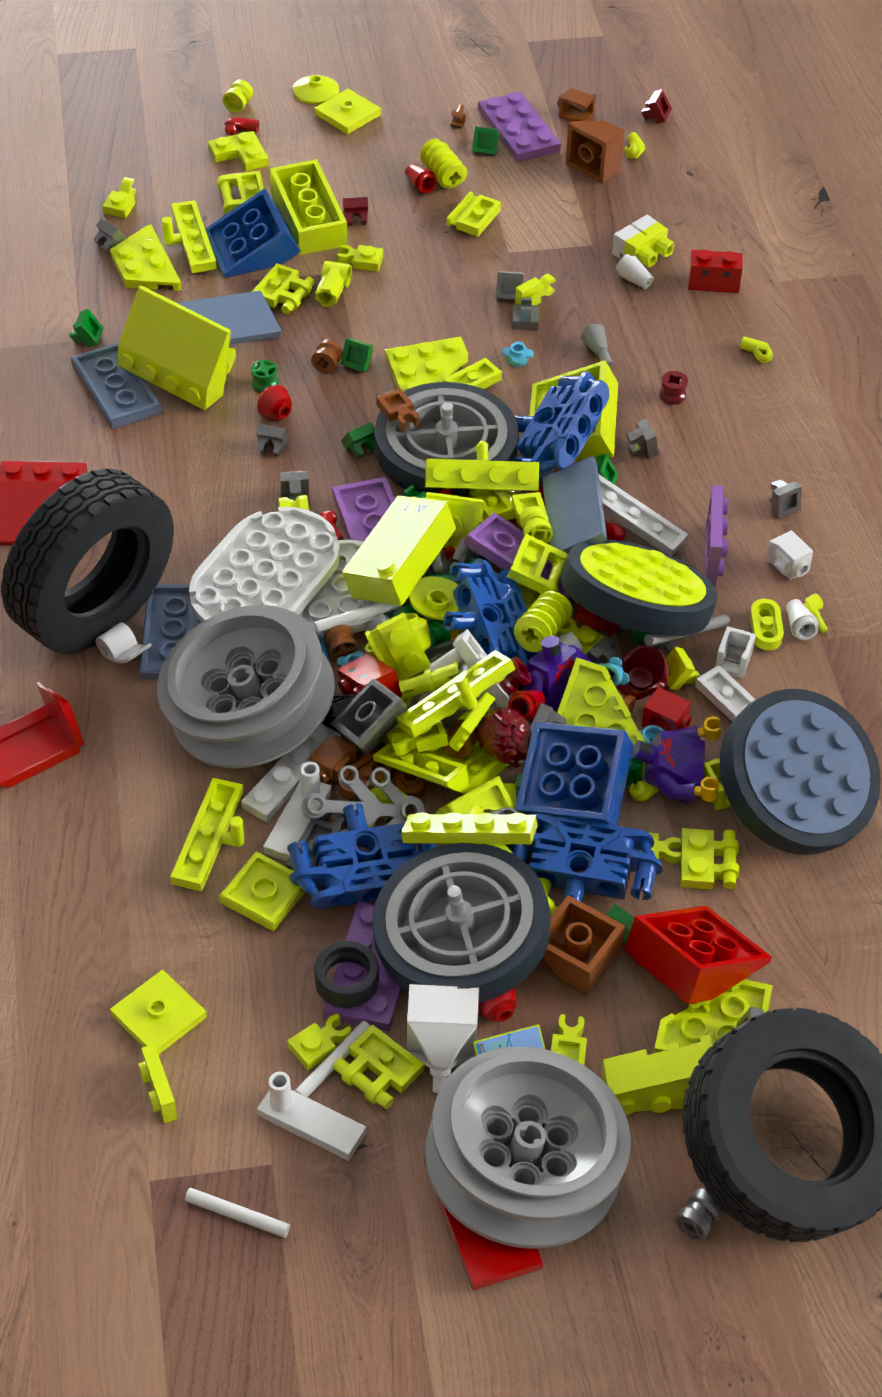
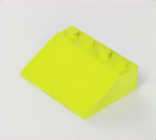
(175, 348)
(603, 435)

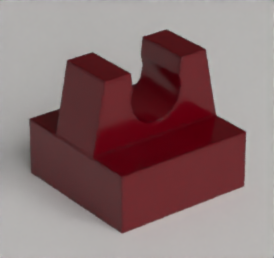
(657, 107)
(355, 207)

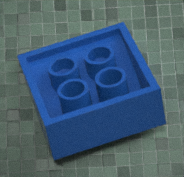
(252, 237)
(575, 772)

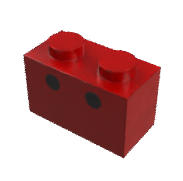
(715, 271)
(359, 673)

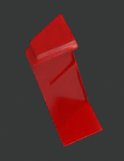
(38, 739)

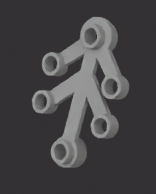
(372, 806)

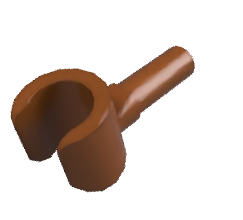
(458, 117)

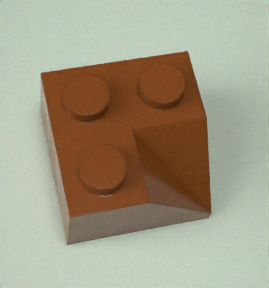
(595, 148)
(582, 944)

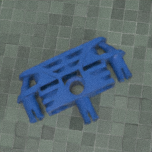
(562, 422)
(488, 608)
(599, 848)
(346, 870)

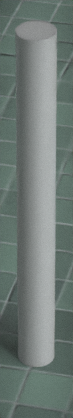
(715, 622)

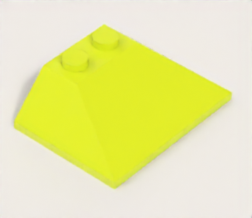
(442, 769)

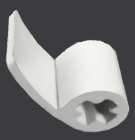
(120, 644)

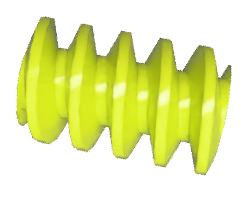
(444, 163)
(542, 620)

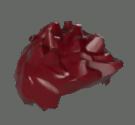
(646, 672)
(504, 735)

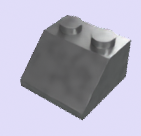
(370, 716)

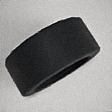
(346, 952)

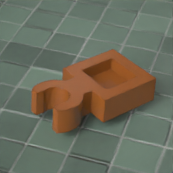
(398, 406)

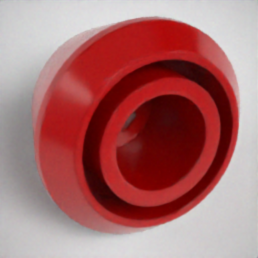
(274, 403)
(499, 1008)

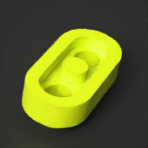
(766, 624)

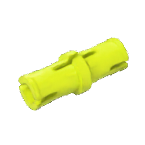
(429, 680)

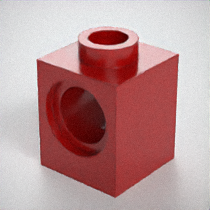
(666, 711)

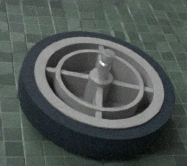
(450, 426)
(462, 920)

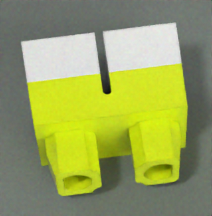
(644, 240)

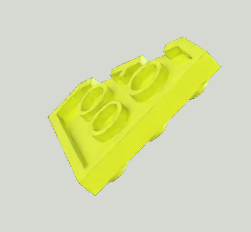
(426, 362)
(595, 702)
(712, 1016)

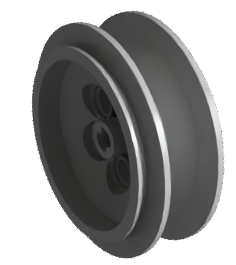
(246, 686)
(529, 1103)

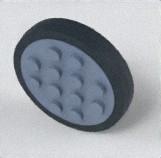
(800, 771)

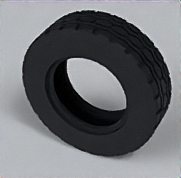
(58, 539)
(723, 1139)

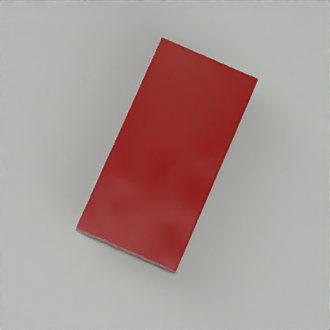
(487, 1260)

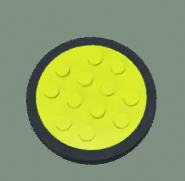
(639, 588)

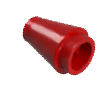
(421, 178)
(526, 702)

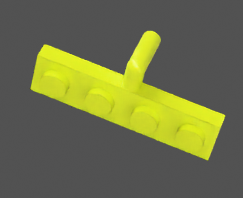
(191, 235)
(481, 473)
(457, 692)
(470, 828)
(209, 833)

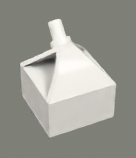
(442, 1027)

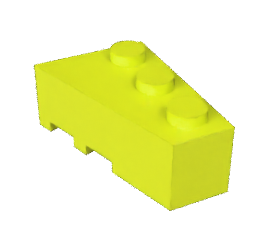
(653, 1080)

